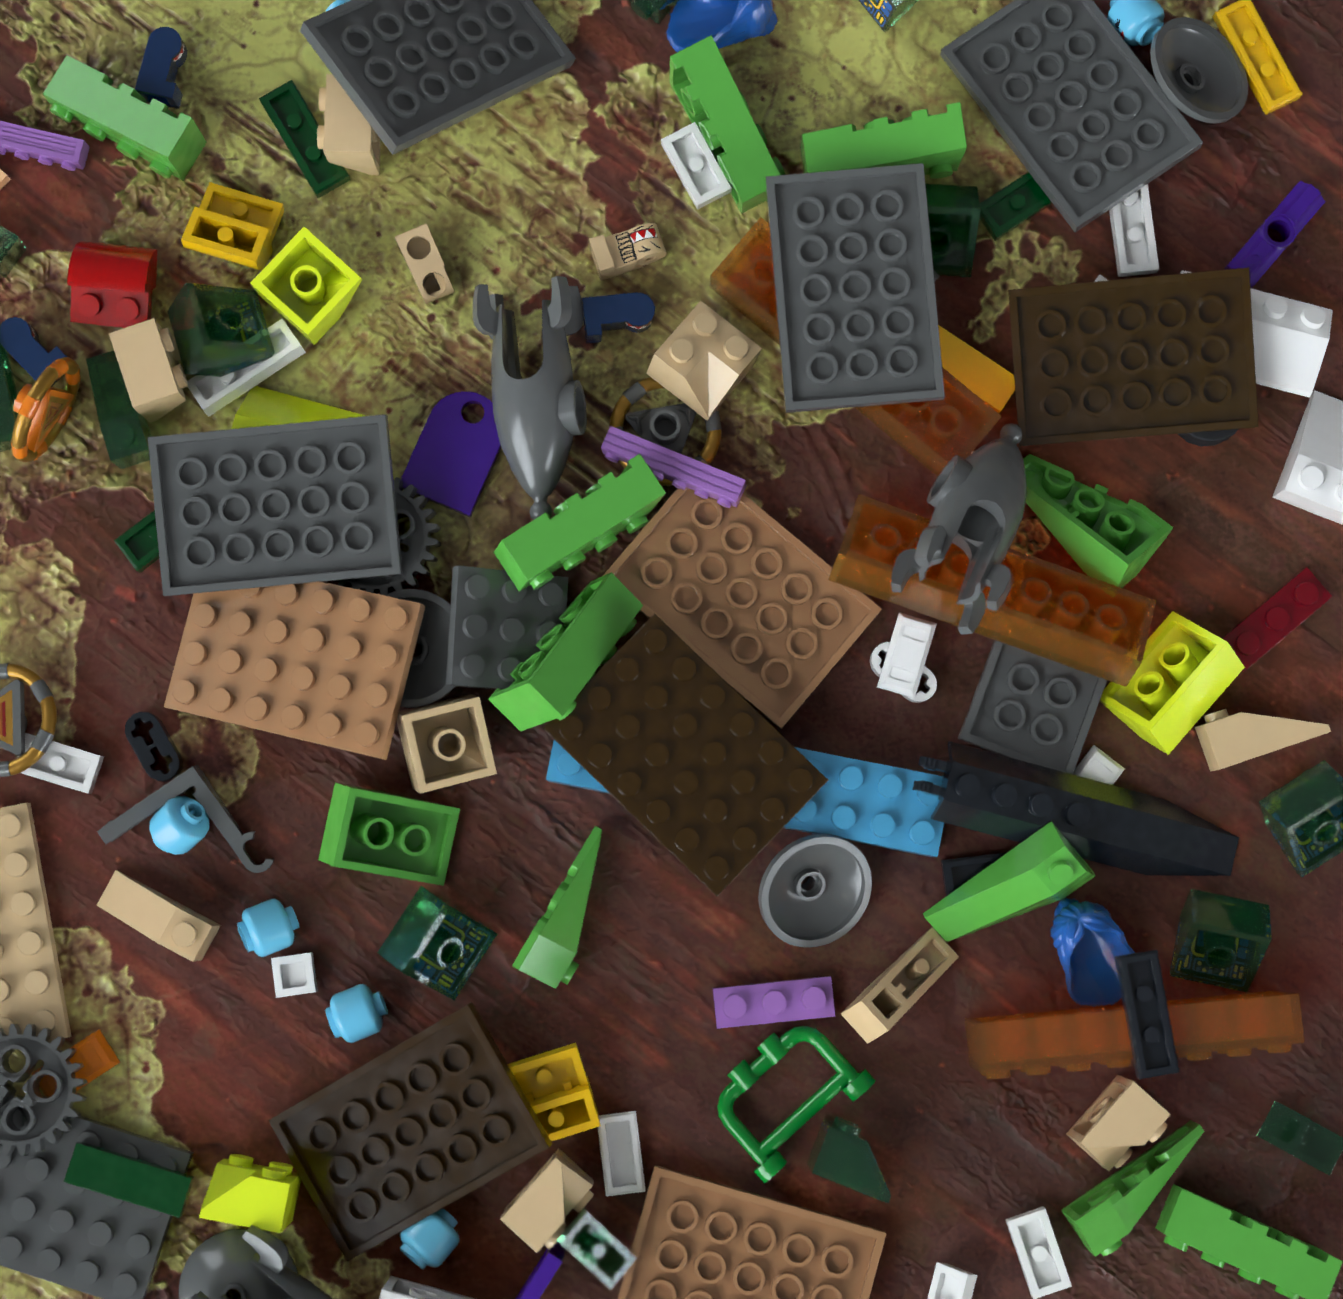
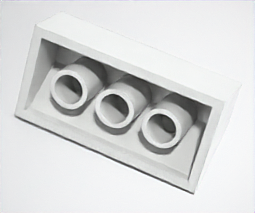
(1288, 341)

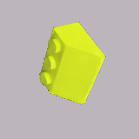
(271, 407)
(1175, 683)

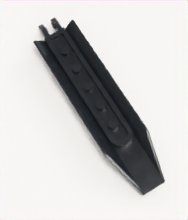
(1096, 818)

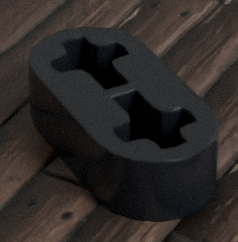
(145, 751)

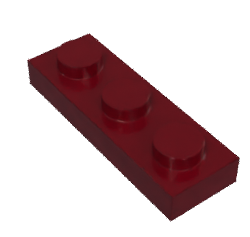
(1277, 617)

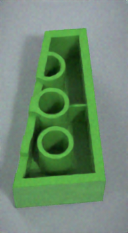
(125, 117)
(724, 120)
(920, 138)
(580, 525)
(569, 655)
(1248, 1245)

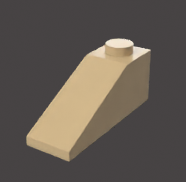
(1245, 736)
(158, 917)
(899, 986)

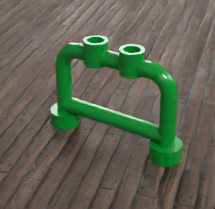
(745, 1075)

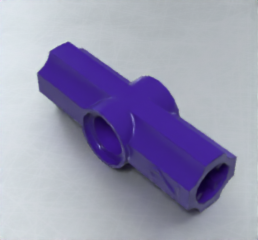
(1288, 220)

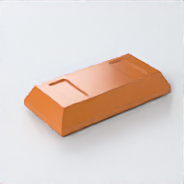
(93, 1053)

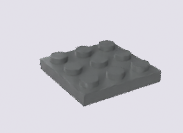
(497, 625)
(1032, 708)

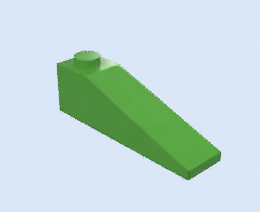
(1096, 530)
(1022, 880)
(557, 935)
(1119, 1201)

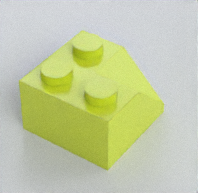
(307, 285)
(252, 1194)

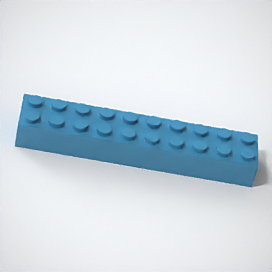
(857, 803)

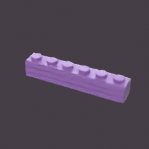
(43, 145)
(673, 466)

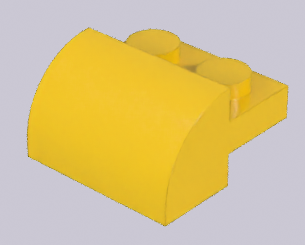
(233, 226)
(558, 1091)

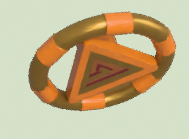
(45, 408)

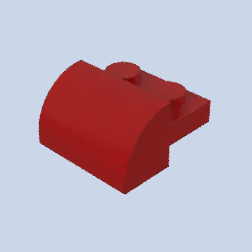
(111, 284)

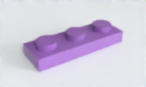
(773, 1002)

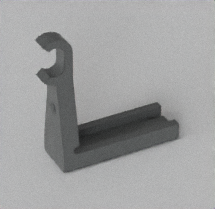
(206, 797)

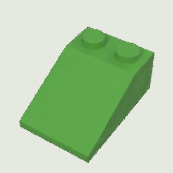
(388, 834)

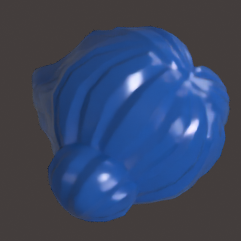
(723, 19)
(1086, 949)

